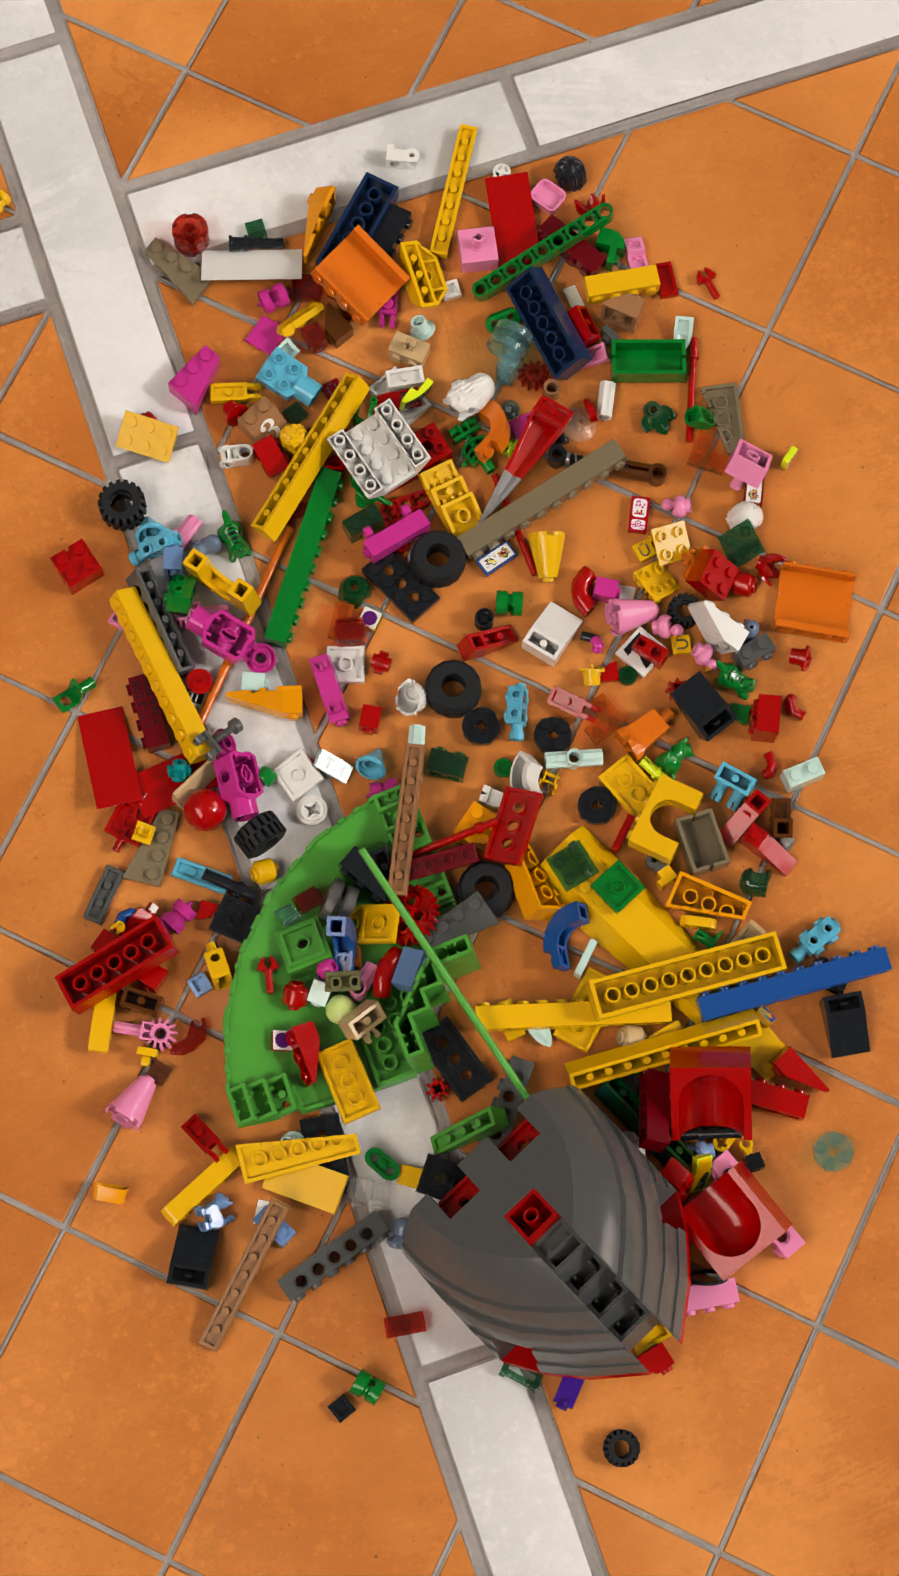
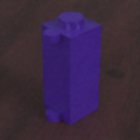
(567, 1393)

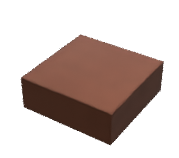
(159, 1072)

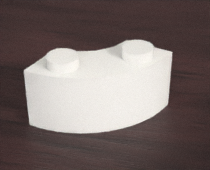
(525, 772)

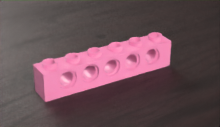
(792, 1238)

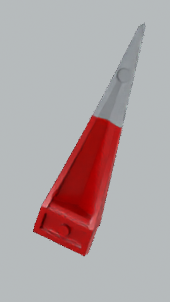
(540, 432)

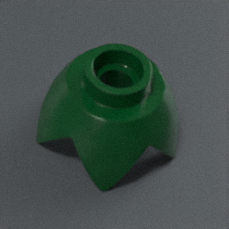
(354, 597)

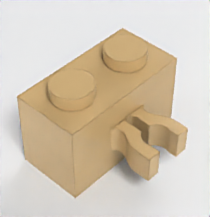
(408, 350)
(362, 1021)

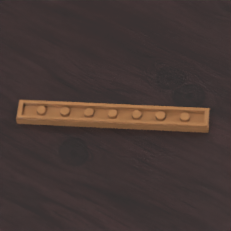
(406, 818)
(244, 1274)

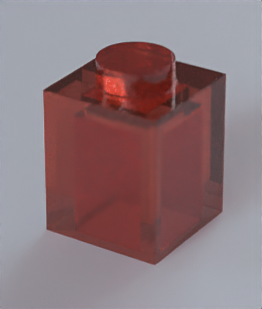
(314, 338)
(308, 900)

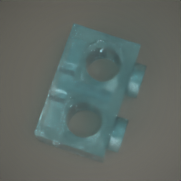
(508, 366)

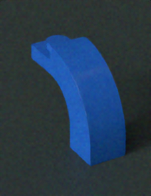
(559, 930)
(344, 939)

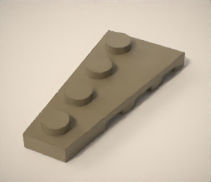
(178, 270)
(725, 407)
(151, 861)

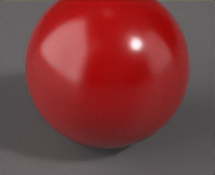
(205, 810)

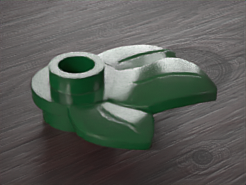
(659, 420)

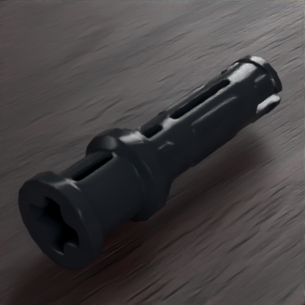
(246, 243)
(240, 888)
(716, 1132)

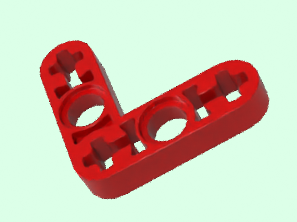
(395, 513)

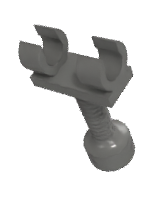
(234, 726)

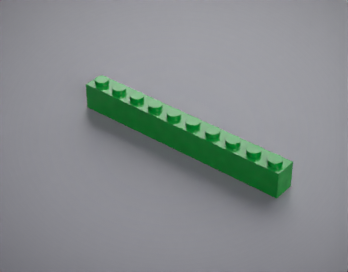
(303, 558)

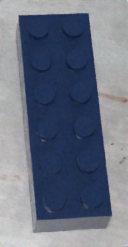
(365, 209)
(549, 323)

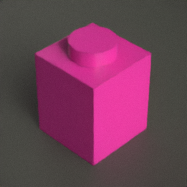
(606, 589)

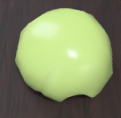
(338, 1007)

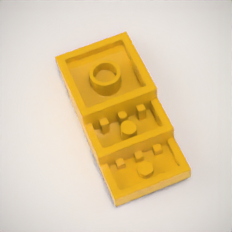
(451, 497)

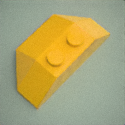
(426, 279)

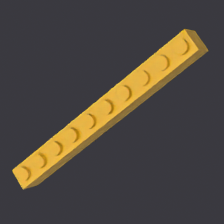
(309, 457)
(160, 672)
(561, 1016)
(656, 1050)

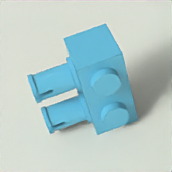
(729, 776)

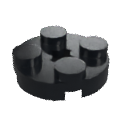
(549, 725)
(485, 736)
(605, 800)

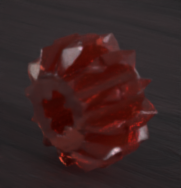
(527, 378)

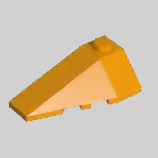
(320, 207)

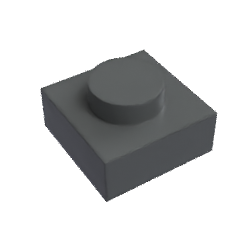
(608, 334)

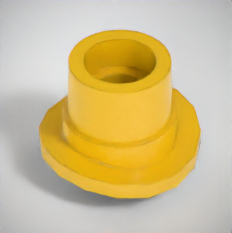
(592, 675)

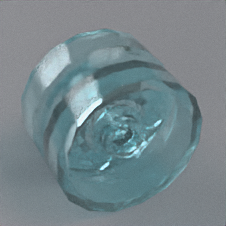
(509, 334)

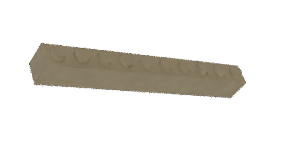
(542, 499)

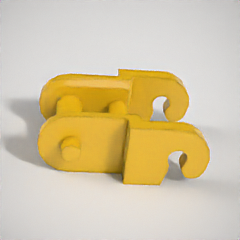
(546, 773)

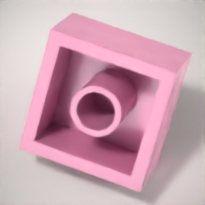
(477, 249)
(747, 465)

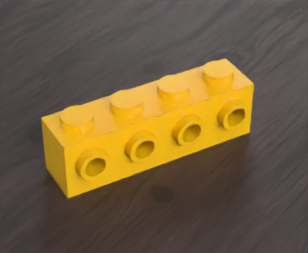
(617, 283)

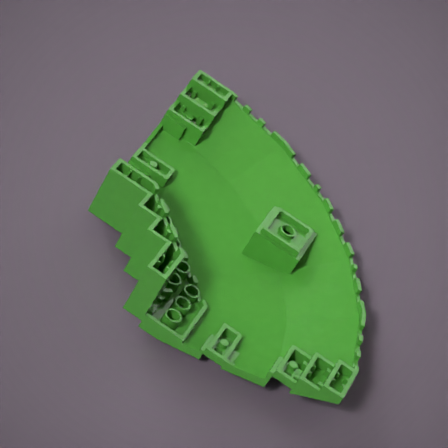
(265, 1079)

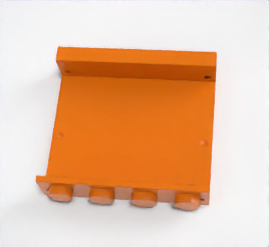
(360, 275)
(813, 601)

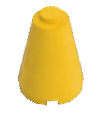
(547, 553)

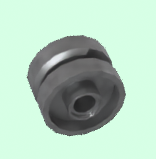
(337, 901)

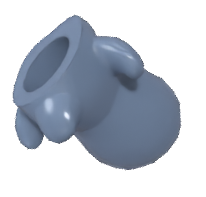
(208, 545)
(753, 628)
(399, 1230)

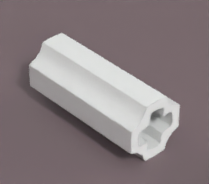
(605, 400)

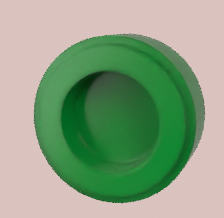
(502, 768)

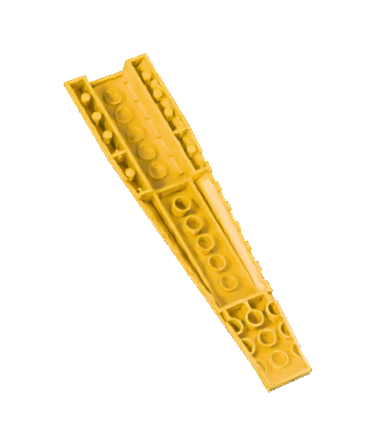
(643, 936)

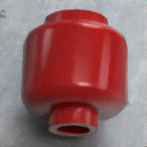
(744, 584)
(295, 995)

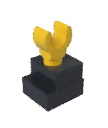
(752, 1160)

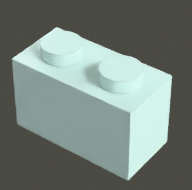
(802, 774)

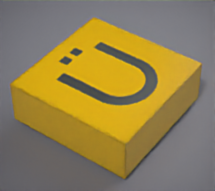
(643, 551)
(680, 646)

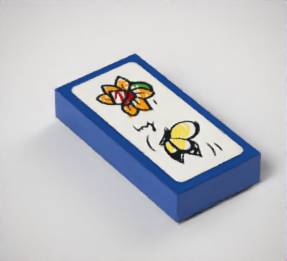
(496, 558)

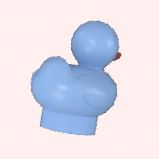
(702, 1147)

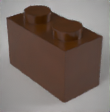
(142, 1002)

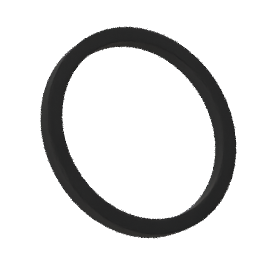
(705, 1283)

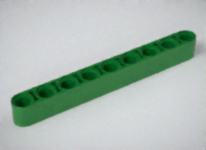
(547, 244)

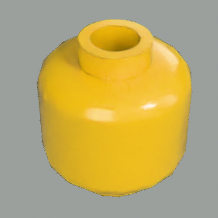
(264, 871)

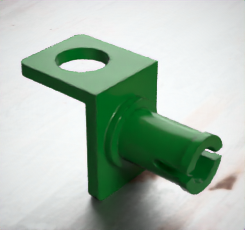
(74, 693)
(706, 939)

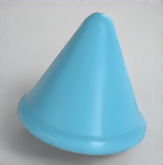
(148, 528)
(371, 765)

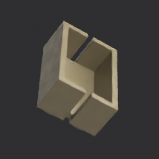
(701, 842)

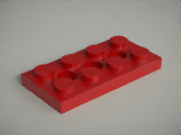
(521, 835)

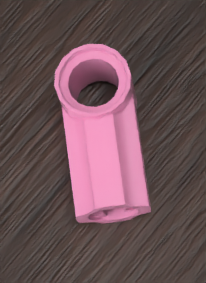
(188, 529)
(366, 976)

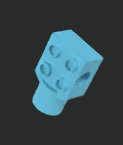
(288, 378)

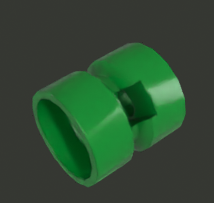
(509, 603)
(368, 1387)

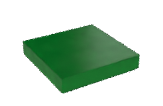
(617, 886)

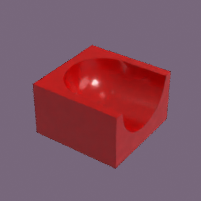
(710, 1089)
(733, 1220)

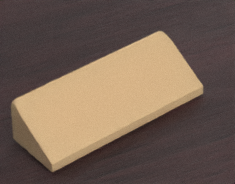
(196, 781)

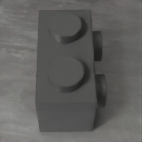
(754, 652)

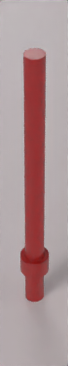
(693, 356)
(519, 536)
(479, 827)

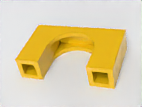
(237, 594)
(665, 793)

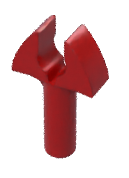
(708, 282)
(590, 410)
(268, 973)

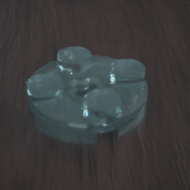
(827, 1161)

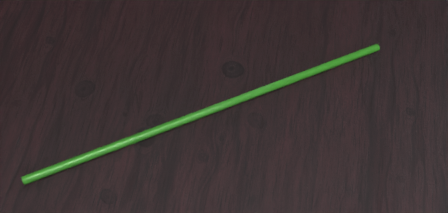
(444, 973)

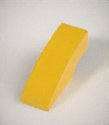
(102, 1024)

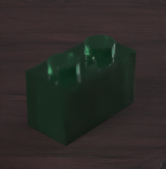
(366, 517)
(447, 764)

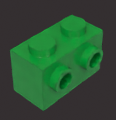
(180, 593)

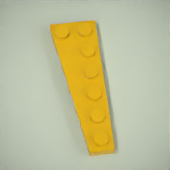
(284, 1156)

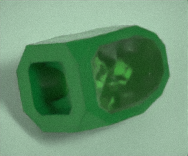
(699, 417)

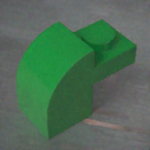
(613, 244)

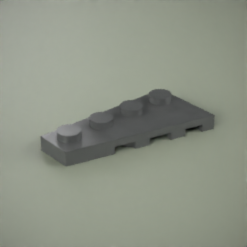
(466, 918)

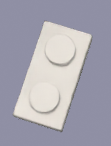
(404, 377)

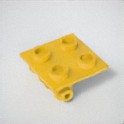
(670, 542)
(655, 581)

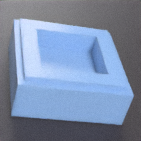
(200, 984)

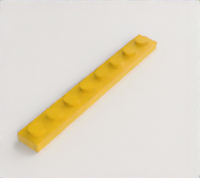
(453, 190)

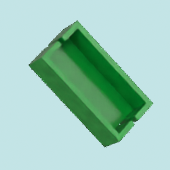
(647, 360)

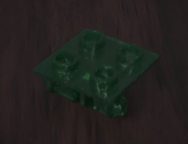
(741, 543)
(572, 865)

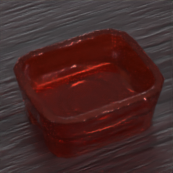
(306, 289)
(350, 632)

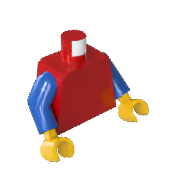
(132, 917)

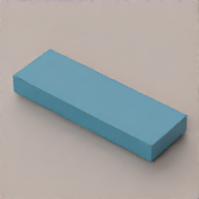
(193, 873)

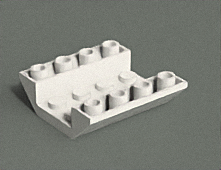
(380, 451)

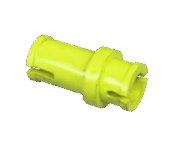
(651, 768)

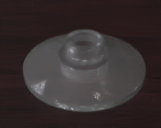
(577, 431)

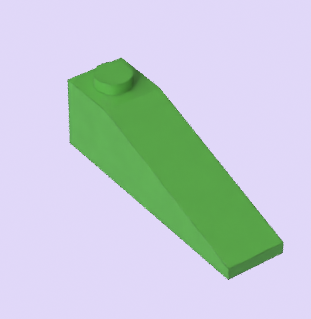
(472, 1129)

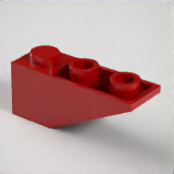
(744, 817)
(305, 1047)

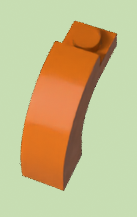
(499, 432)

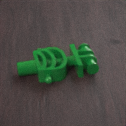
(471, 442)

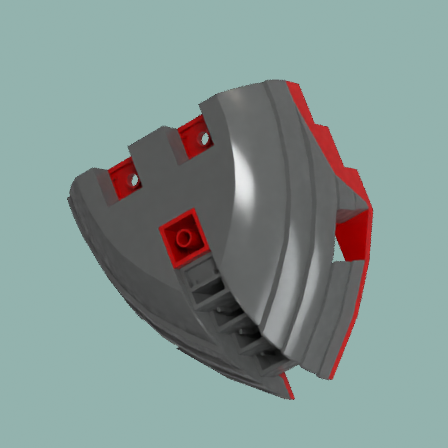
(560, 1243)

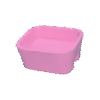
(547, 196)

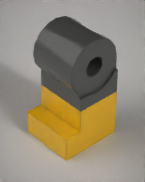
(662, 871)

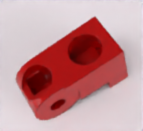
(651, 651)

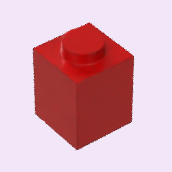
(370, 719)

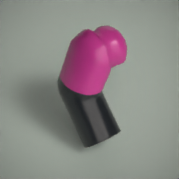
(594, 640)

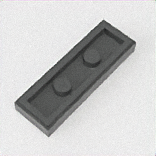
(103, 895)

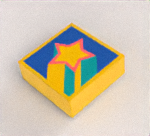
(765, 1016)

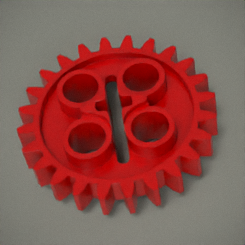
(424, 906)

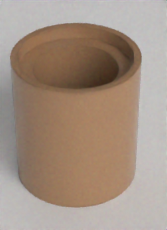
(551, 383)

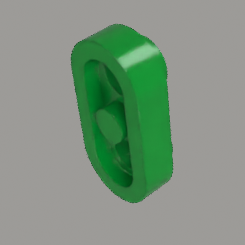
(503, 314)
(383, 1163)

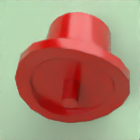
(233, 412)
(801, 657)
(199, 681)

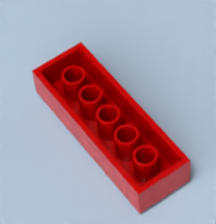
(117, 964)

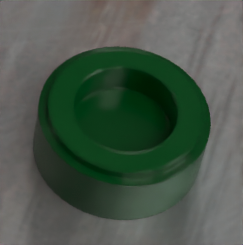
(627, 675)

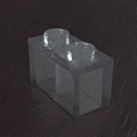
(368, 1192)

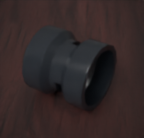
(484, 619)

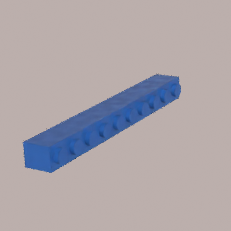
(793, 984)

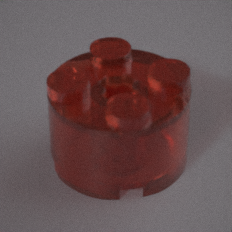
(190, 234)

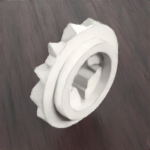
(308, 802)

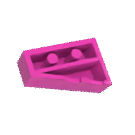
(195, 378)

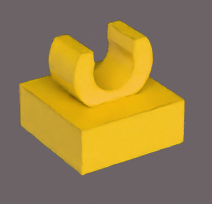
(143, 833)
(146, 1054)

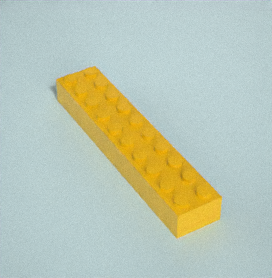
(685, 976)

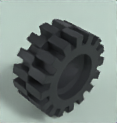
(673, 610)
(608, 1448)

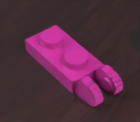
(389, 309)

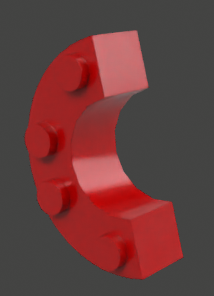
(679, 1178)

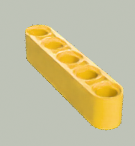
(201, 1187)

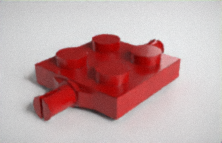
(123, 823)

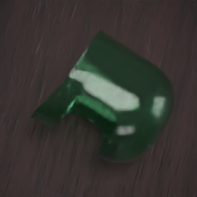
(754, 883)

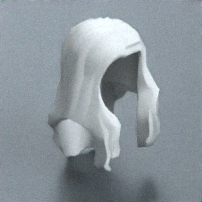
(470, 394)

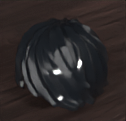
(570, 173)

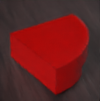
(610, 673)
(206, 910)

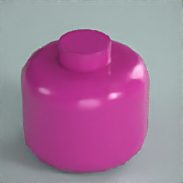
(326, 965)

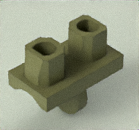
(342, 980)

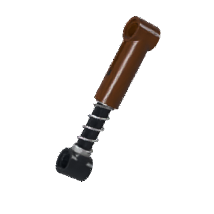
(632, 469)

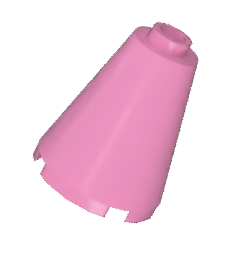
(629, 614)
(132, 1103)

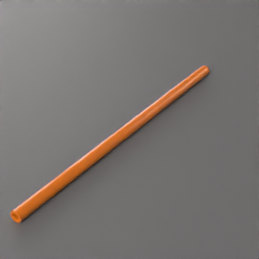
(261, 590)

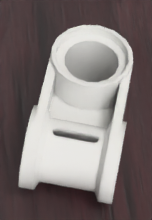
(234, 456)

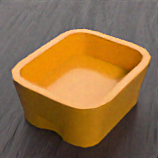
(109, 1192)

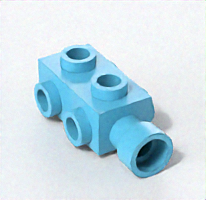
(153, 544)
(515, 709)
(820, 935)

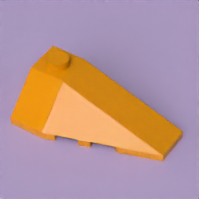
(282, 702)

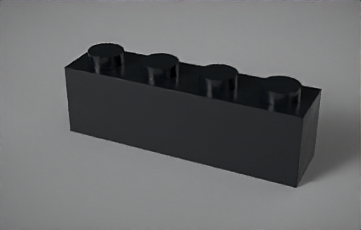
(392, 229)

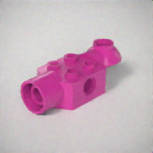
(230, 639)
(238, 779)

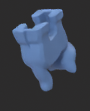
(212, 1213)

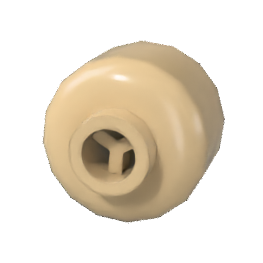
(630, 1034)

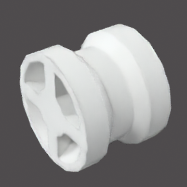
(501, 169)

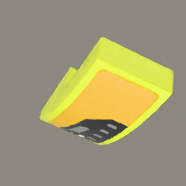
(701, 1171)

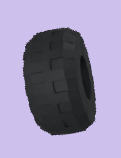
(437, 575)
(453, 671)
(493, 873)

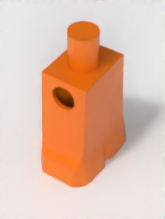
(643, 733)

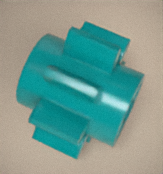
(179, 770)

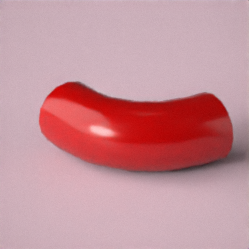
(580, 591)
(384, 973)

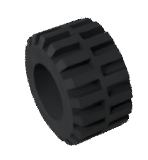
(119, 491)
(260, 834)

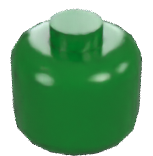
(267, 776)

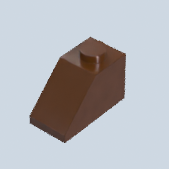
(336, 327)

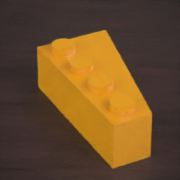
(532, 889)
(703, 898)

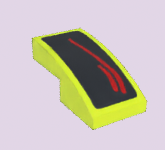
(413, 396)

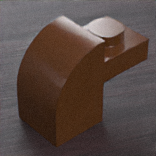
(780, 818)

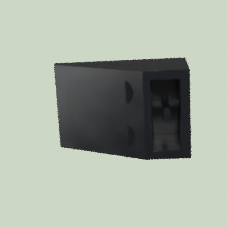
(703, 706)
(357, 869)
(845, 1024)
(192, 1258)

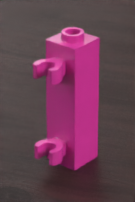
(395, 536)
(330, 690)

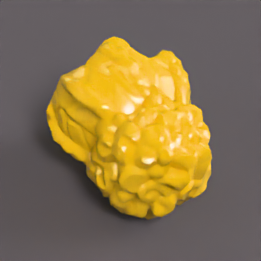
(291, 438)

